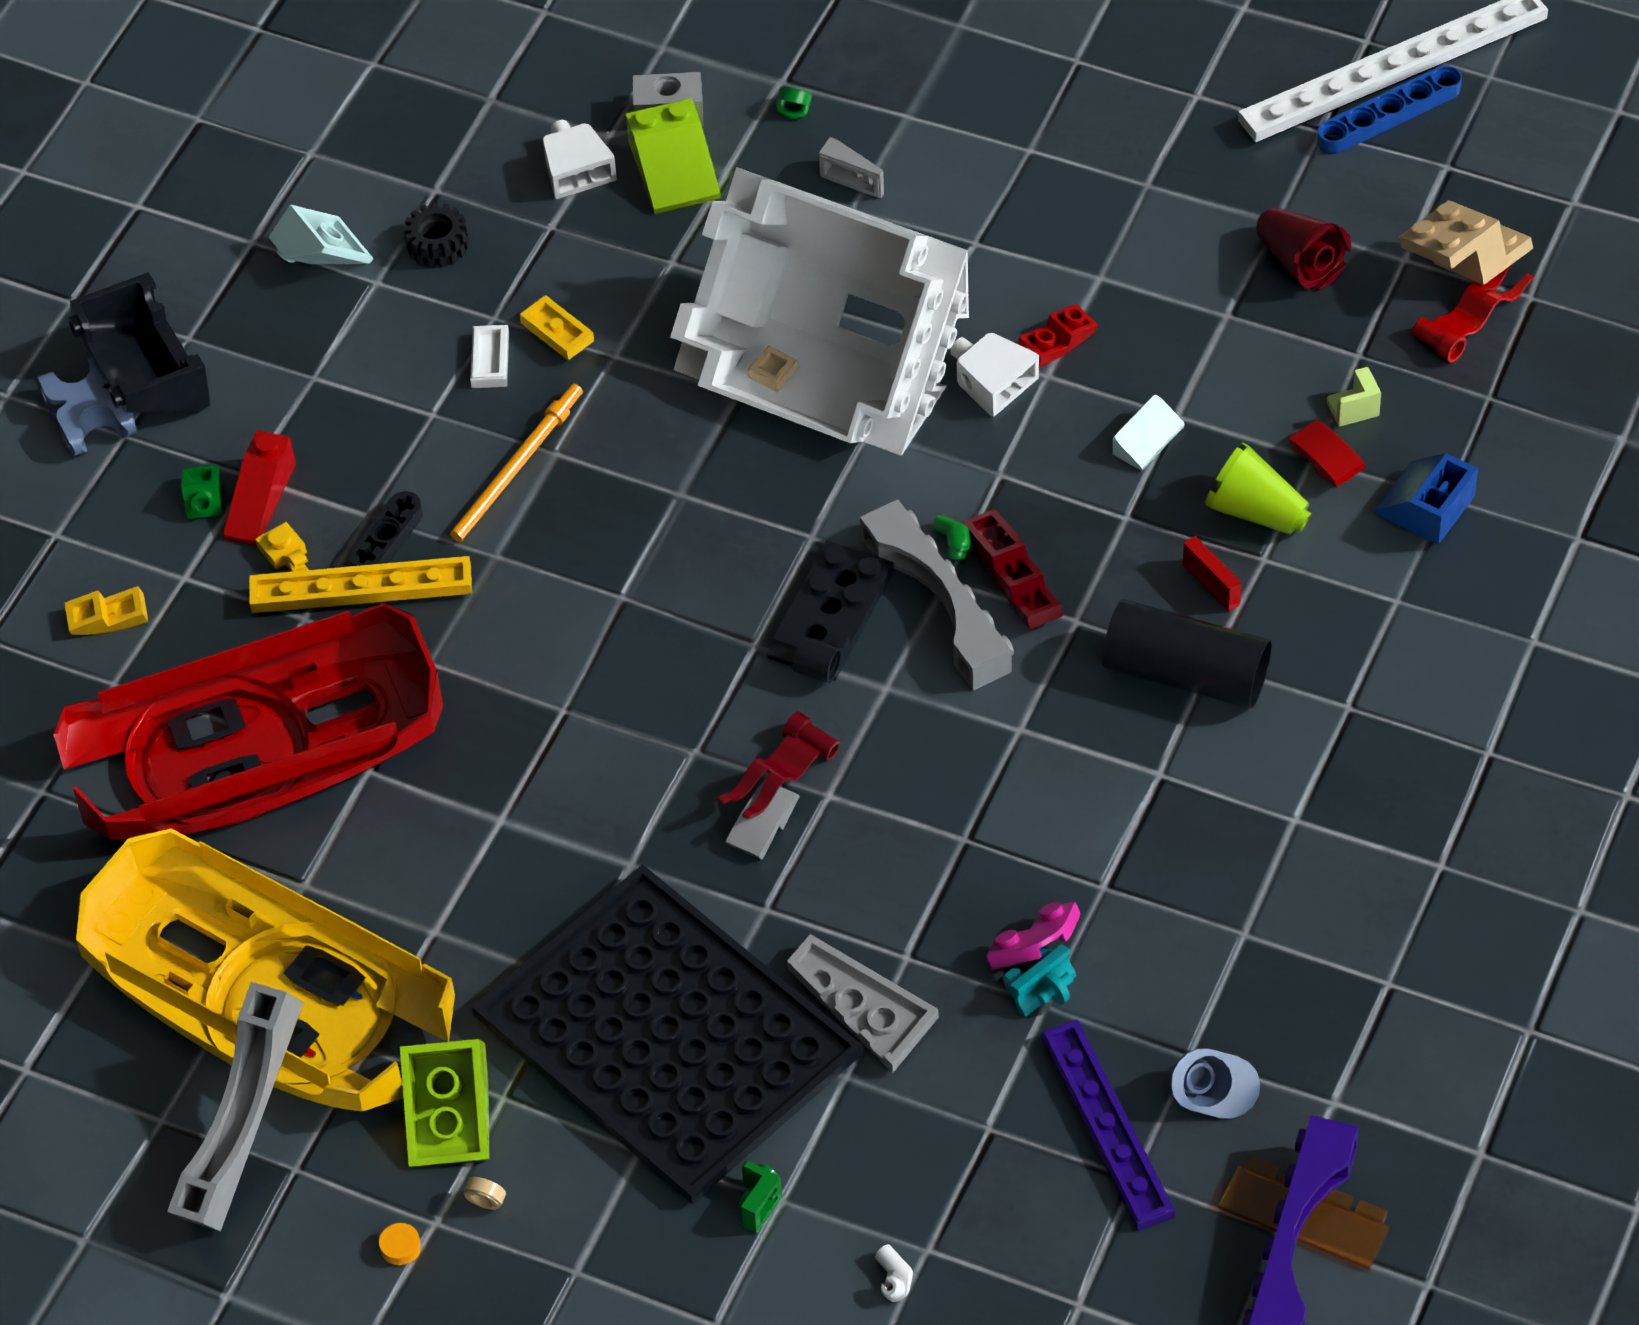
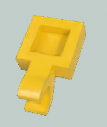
(283, 547)

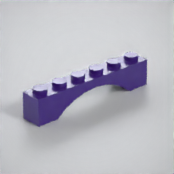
(1323, 1165)

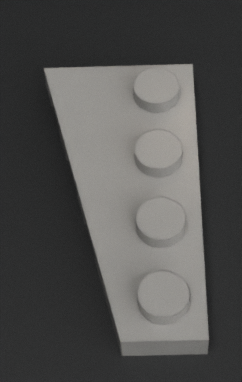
(866, 1003)

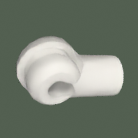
(898, 1276)

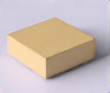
(773, 368)

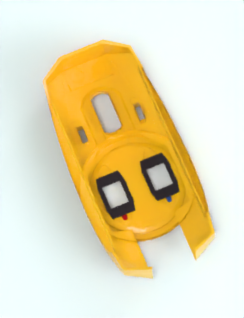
(156, 883)

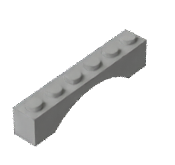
(978, 648)
(216, 1168)

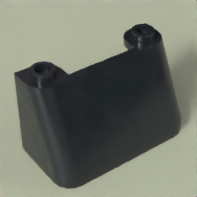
(139, 349)

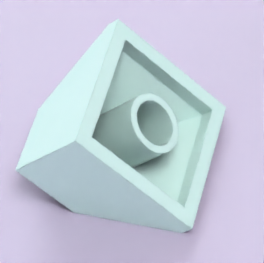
(316, 239)

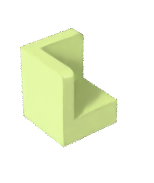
(1358, 403)

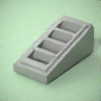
(850, 169)

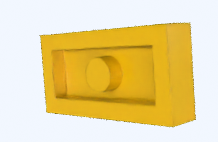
(556, 327)

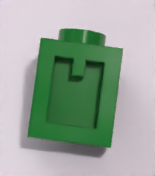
(202, 491)
(761, 1196)

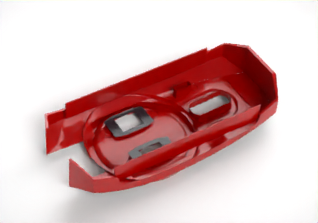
(267, 722)

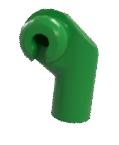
(957, 536)

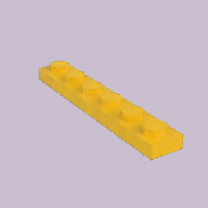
(360, 584)

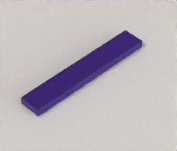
(1108, 1125)

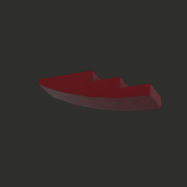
(1012, 569)

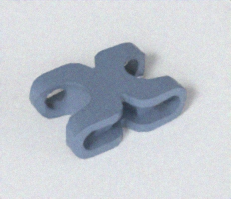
(83, 407)

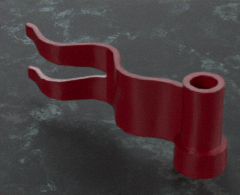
(789, 762)

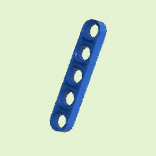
(1381, 121)

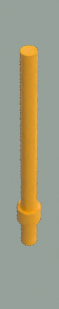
(554, 415)

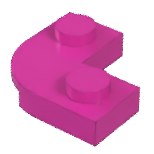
(1051, 923)

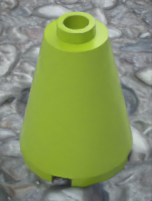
(1257, 493)

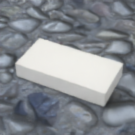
(489, 356)

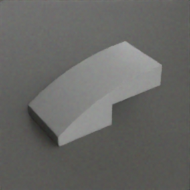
(757, 833)

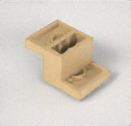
(1466, 242)

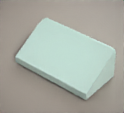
(1147, 433)

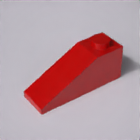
(259, 486)

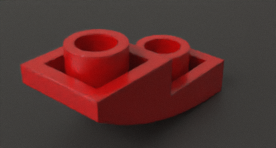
(1061, 334)
(1329, 453)

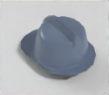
(1214, 1083)

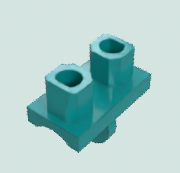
(1043, 981)

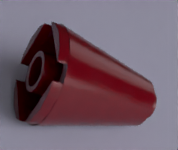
(1305, 246)

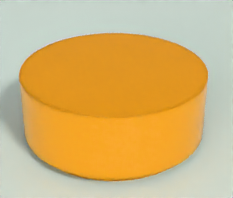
(399, 1244)

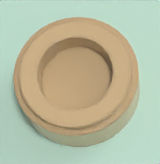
(484, 1193)

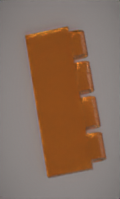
(1329, 1227)

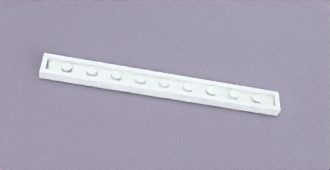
(1389, 66)

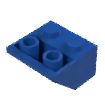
(1430, 496)

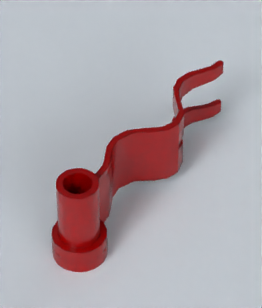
(1468, 317)

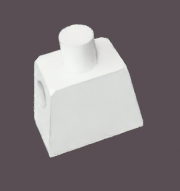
(577, 159)
(994, 370)

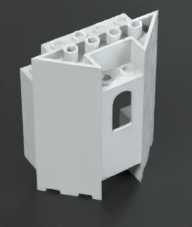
(783, 280)

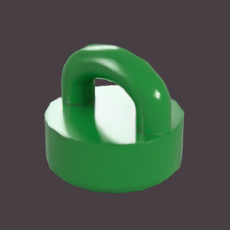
(793, 95)

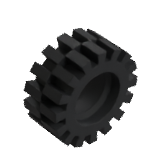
(438, 249)

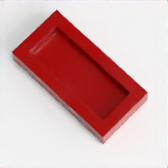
(1212, 573)

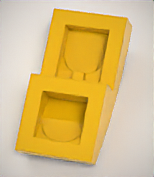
(100, 615)

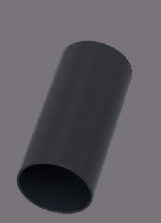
(1186, 653)

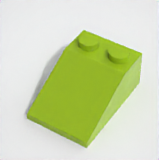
(672, 155)
(446, 1102)

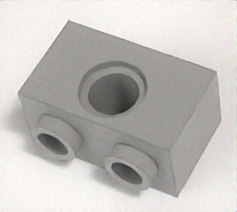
(667, 88)

